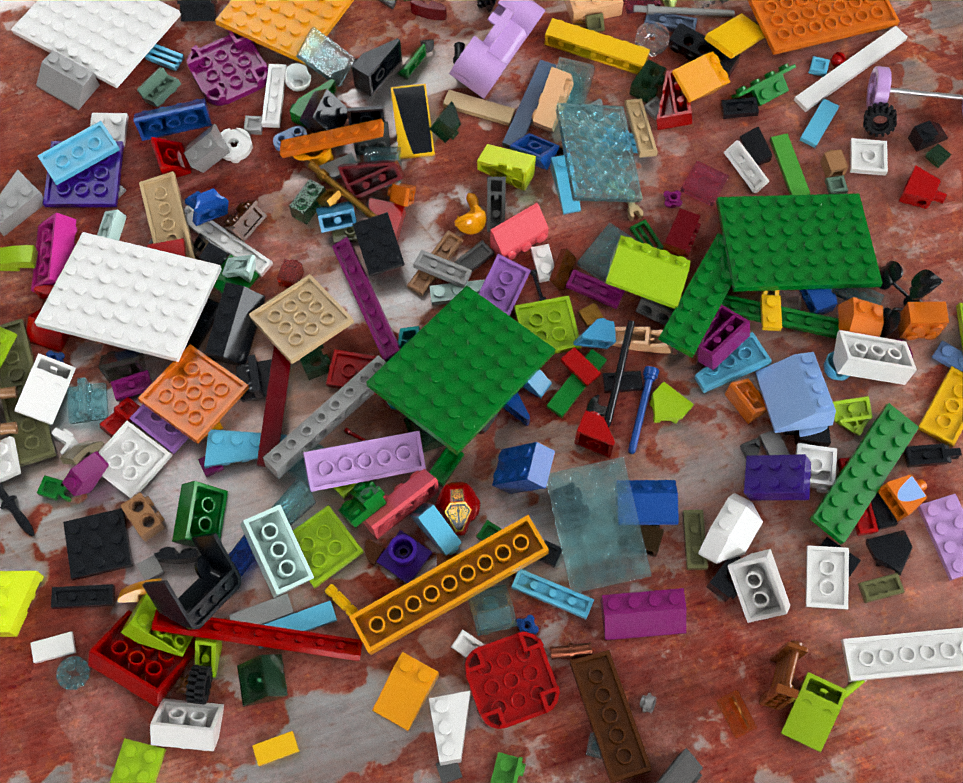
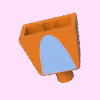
(903, 495)

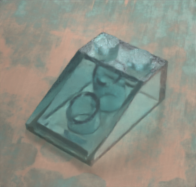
(582, 77)

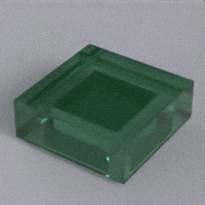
(938, 155)

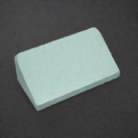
(112, 224)

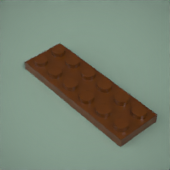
(610, 717)

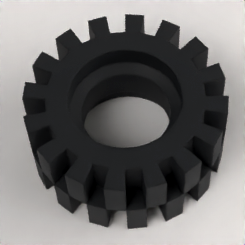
(880, 128)
(199, 684)

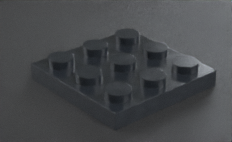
(97, 544)

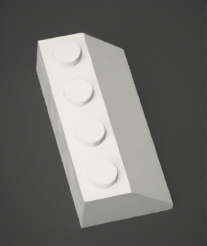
(873, 357)

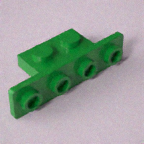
(768, 87)

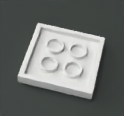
(132, 459)

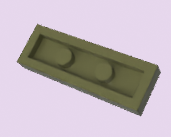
(693, 538)

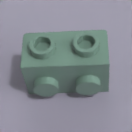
(158, 87)

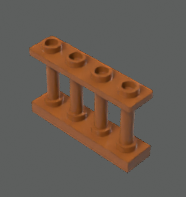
(781, 689)

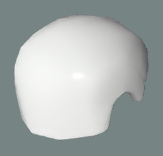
(297, 77)

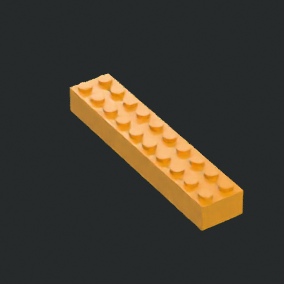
(449, 585)

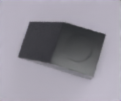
(926, 135)
(208, 250)

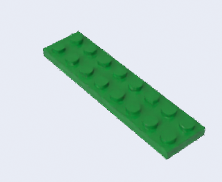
(700, 301)
(864, 474)

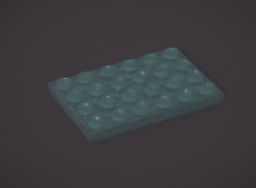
(598, 153)
(598, 525)

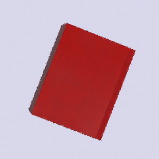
(171, 156)
(45, 337)

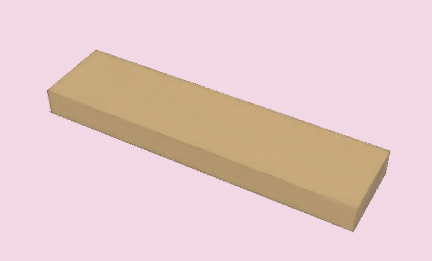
(480, 108)
(640, 128)

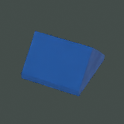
(538, 147)

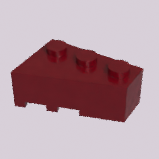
(370, 176)
(682, 233)

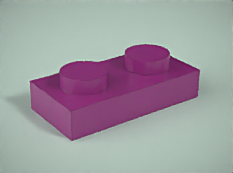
(131, 385)

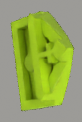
(669, 404)
(853, 414)

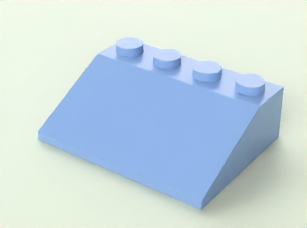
(796, 394)

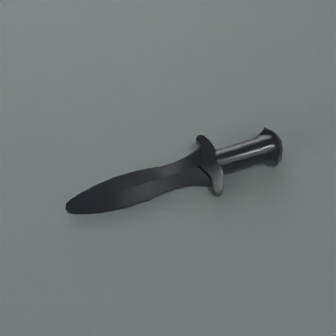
(9, 503)

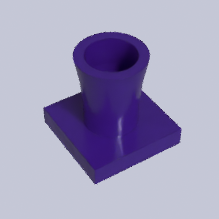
(405, 566)

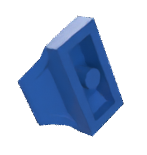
(209, 207)

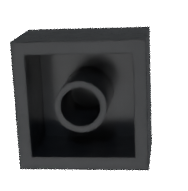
(324, 112)

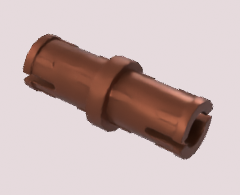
(571, 650)

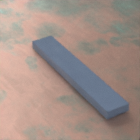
(523, 116)

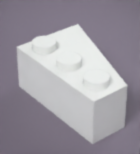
(449, 724)

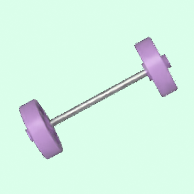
(880, 88)

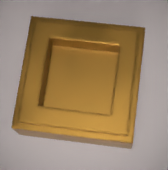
(590, 314)

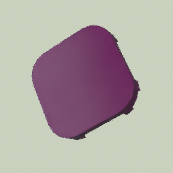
(227, 69)

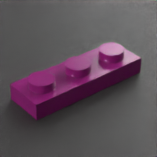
(595, 289)

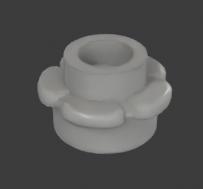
(648, 703)

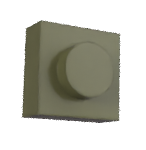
(595, 22)

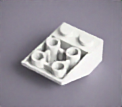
(45, 389)

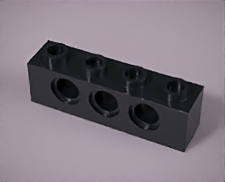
(685, 34)

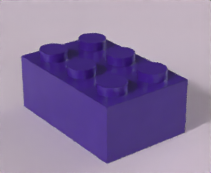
(777, 477)

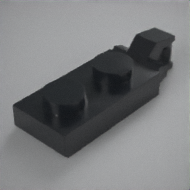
(930, 455)

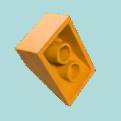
(701, 77)
(405, 691)

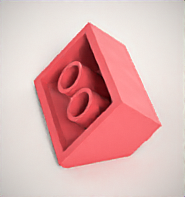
(519, 232)

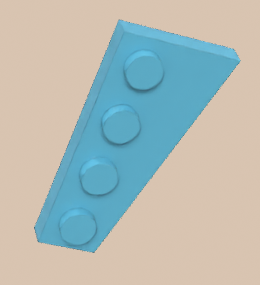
(742, 361)

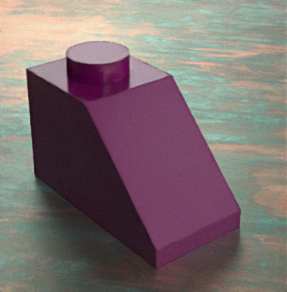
(85, 474)

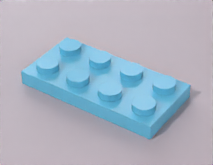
(78, 152)

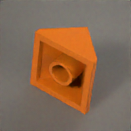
(746, 399)

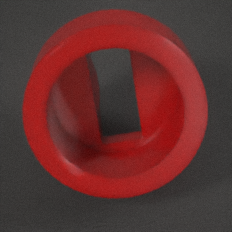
(838, 58)

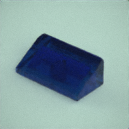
(242, 555)

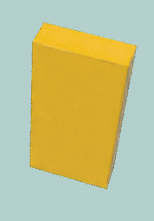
(275, 748)

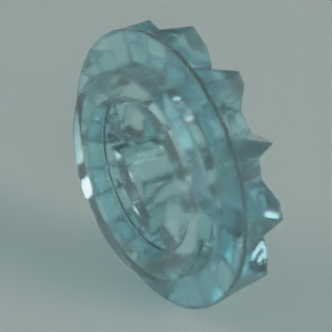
(70, 664)

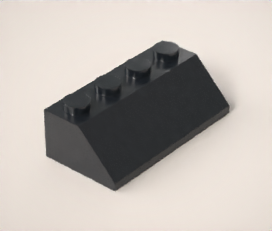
(233, 328)

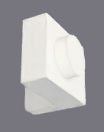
(64, 437)

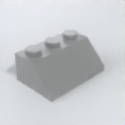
(66, 80)

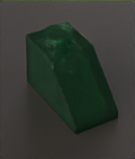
(446, 123)

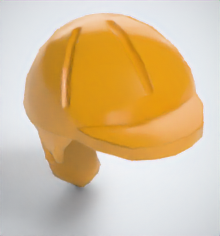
(474, 220)

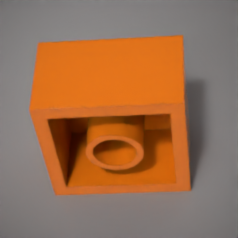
(923, 320)

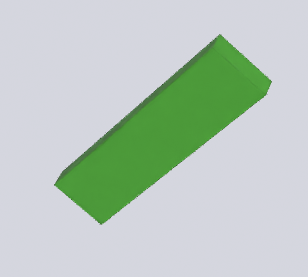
(789, 165)

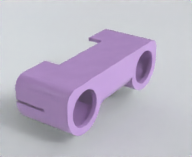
(486, 60)

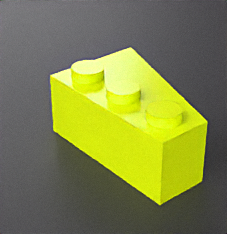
(503, 162)
(16, 594)

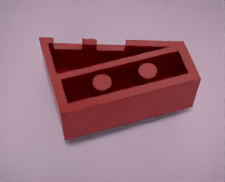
(674, 106)

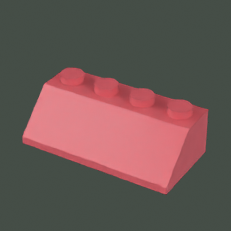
(402, 502)

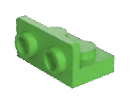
(507, 769)

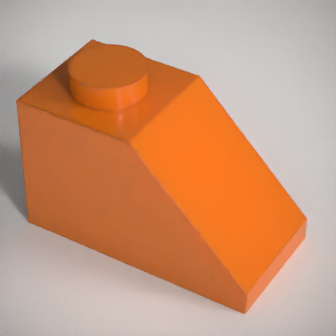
(402, 194)

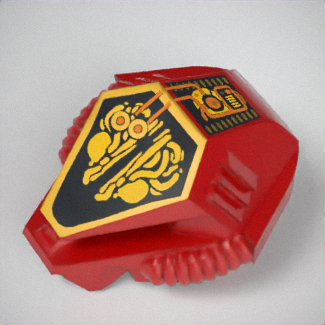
(458, 506)

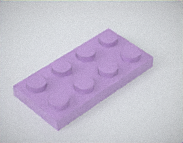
(945, 526)

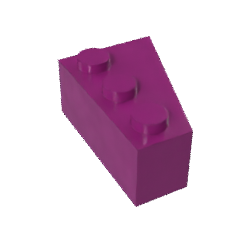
(723, 336)

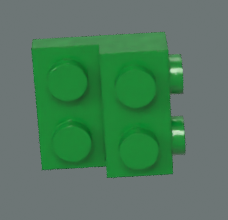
(365, 502)

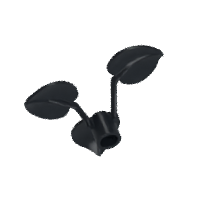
(922, 284)

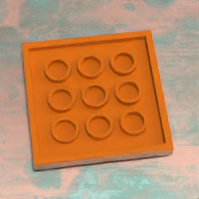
(193, 393)

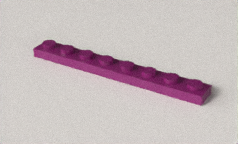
(366, 299)

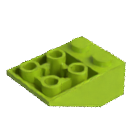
(139, 630)
(814, 711)

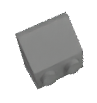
(206, 149)

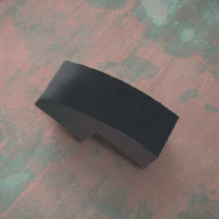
(171, 556)

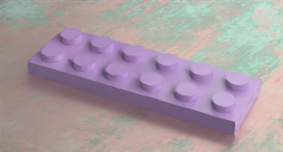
(364, 461)

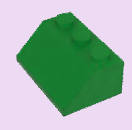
(199, 512)

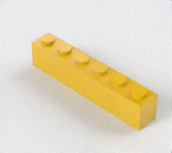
(596, 46)

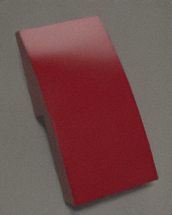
(431, 11)

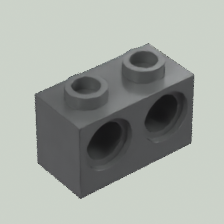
(654, 311)

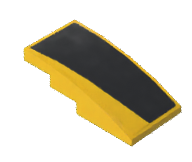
(412, 121)

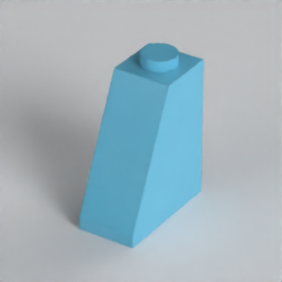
(436, 528)

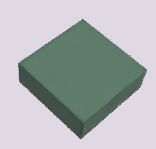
(836, 185)

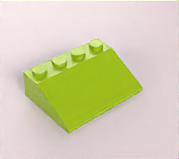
(648, 271)

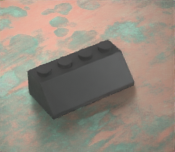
(682, 769)

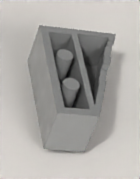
(18, 202)

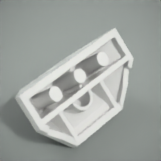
(731, 530)

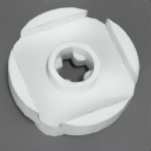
(243, 147)

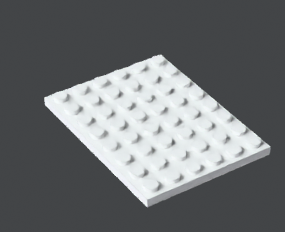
(98, 34)
(129, 296)

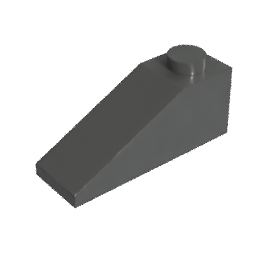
(495, 201)

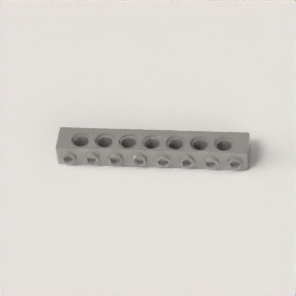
(322, 421)

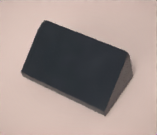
(756, 146)

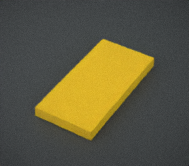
(735, 36)
(945, 413)

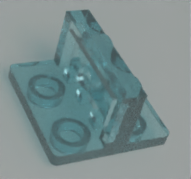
(87, 402)

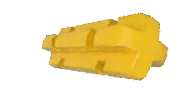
(340, 600)

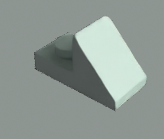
(240, 266)

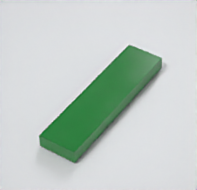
(573, 387)

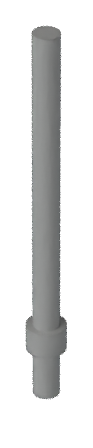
(650, 9)

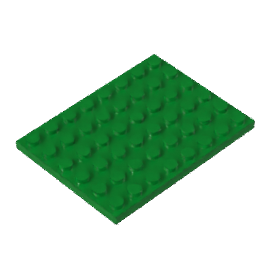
(797, 242)
(461, 369)

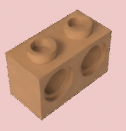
(141, 517)

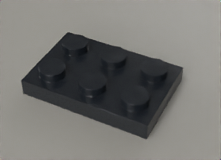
(378, 244)

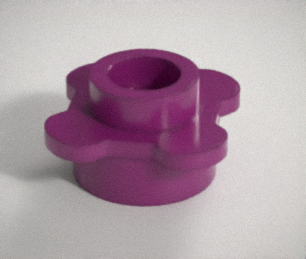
(672, 203)

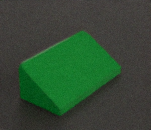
(413, 62)

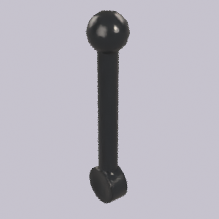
(533, 273)

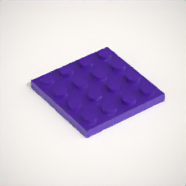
(91, 187)

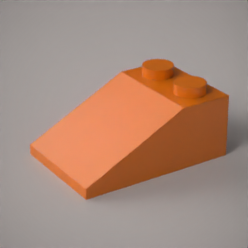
(860, 317)

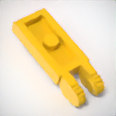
(771, 311)

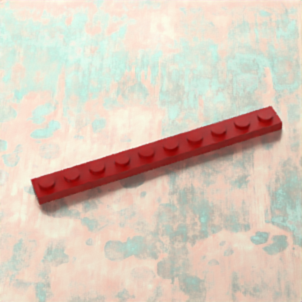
(266, 637)

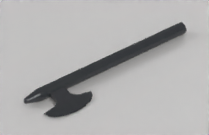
(608, 411)

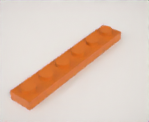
(332, 138)

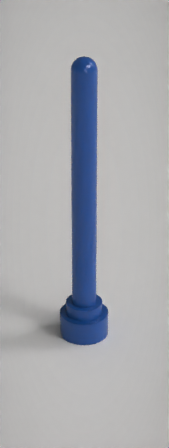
(650, 374)

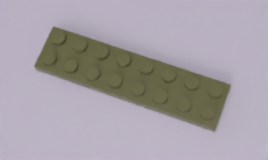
(34, 437)

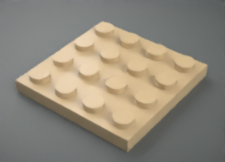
(301, 318)

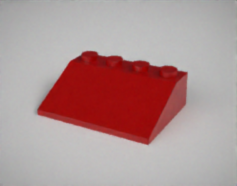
(136, 666)

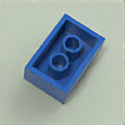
(523, 468)

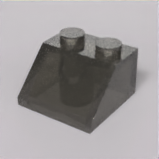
(121, 364)

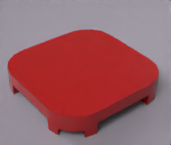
(511, 680)

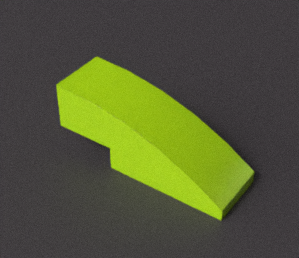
(17, 257)

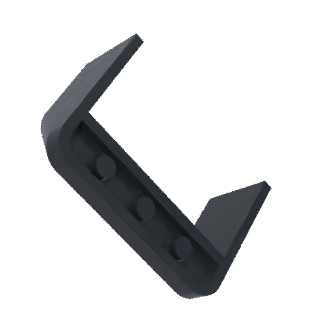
(215, 585)

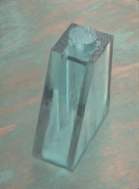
(296, 501)

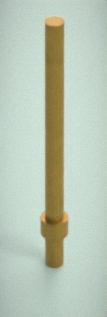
(323, 175)

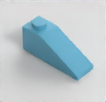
(561, 181)

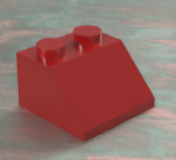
(595, 434)

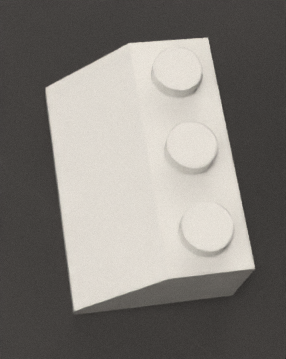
(759, 586)
(186, 725)

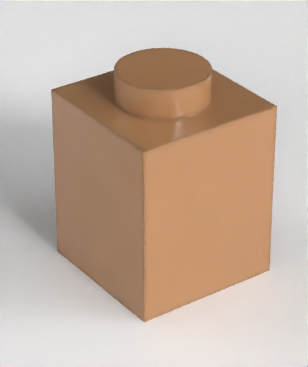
(834, 163)

